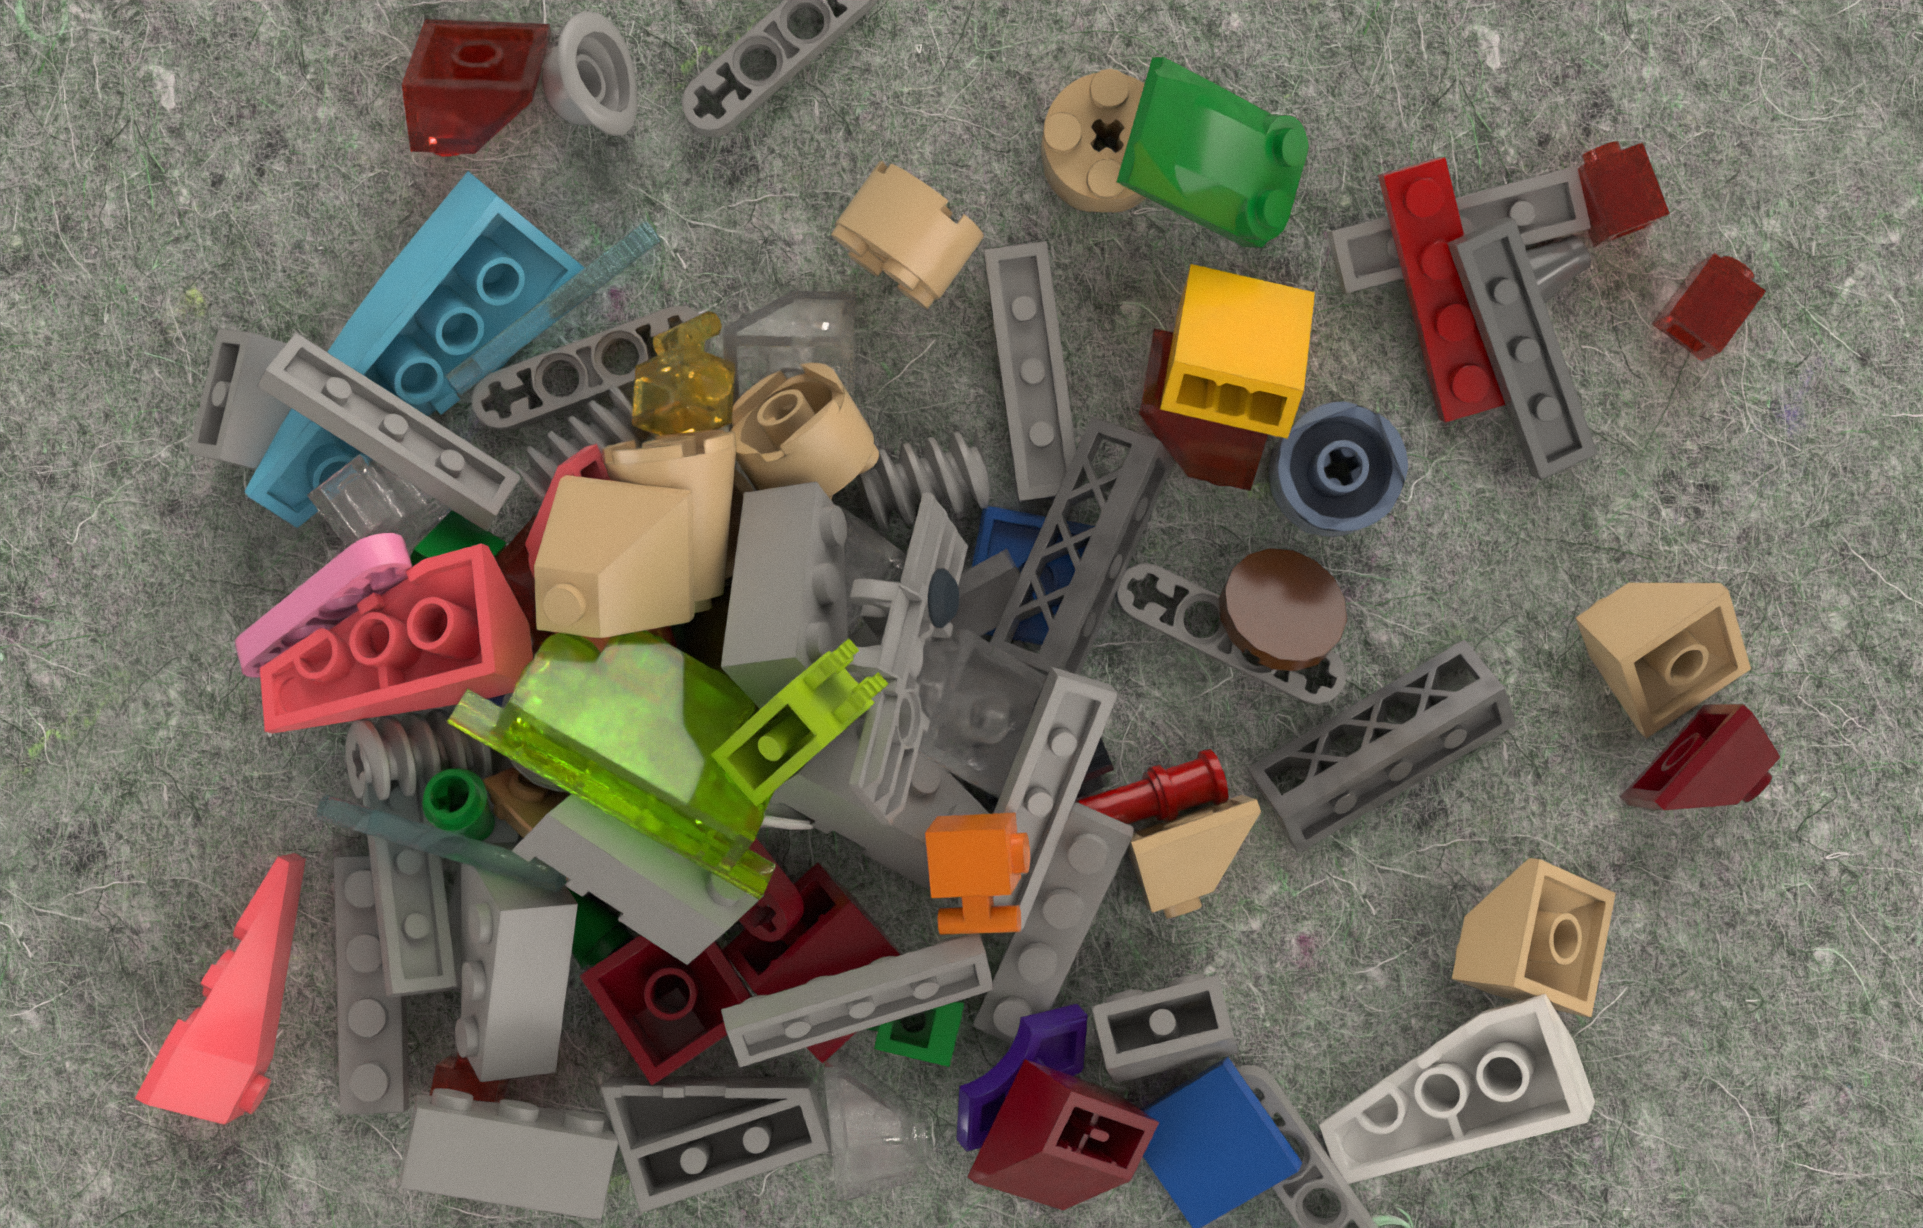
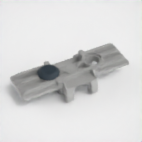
(905, 621)

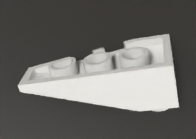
(1477, 1088)

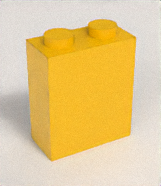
(1239, 351)

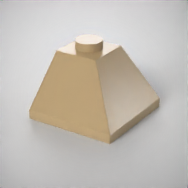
(615, 559)
(1664, 647)
(1189, 854)
(1538, 938)

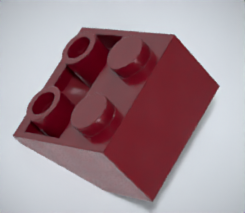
(825, 941)
(1061, 1139)

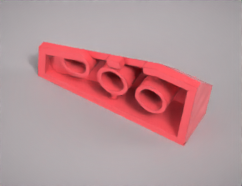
(405, 649)
(220, 1054)

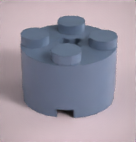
(1348, 434)

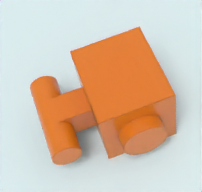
(975, 861)

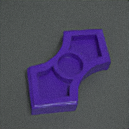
(1047, 1038)

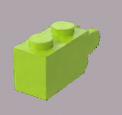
(797, 724)

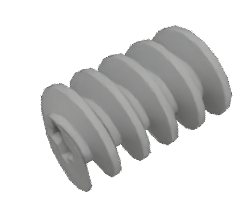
(607, 429)
(940, 473)
(410, 750)

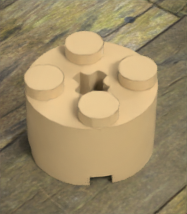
(1090, 107)
(907, 233)
(802, 432)

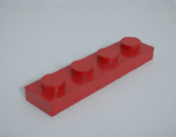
(1422, 223)

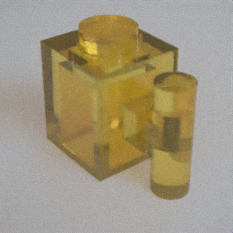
(684, 384)

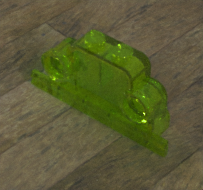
(636, 742)

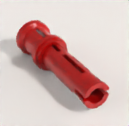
(1165, 791)

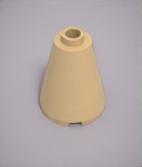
(694, 463)

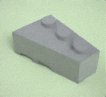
(785, 588)
(824, 795)
(650, 885)
(512, 973)
(711, 1130)
(509, 1154)

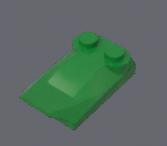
(1213, 156)

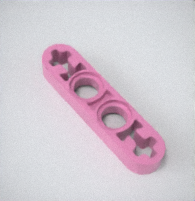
(325, 598)

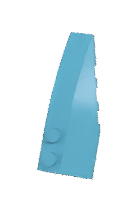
(432, 308)

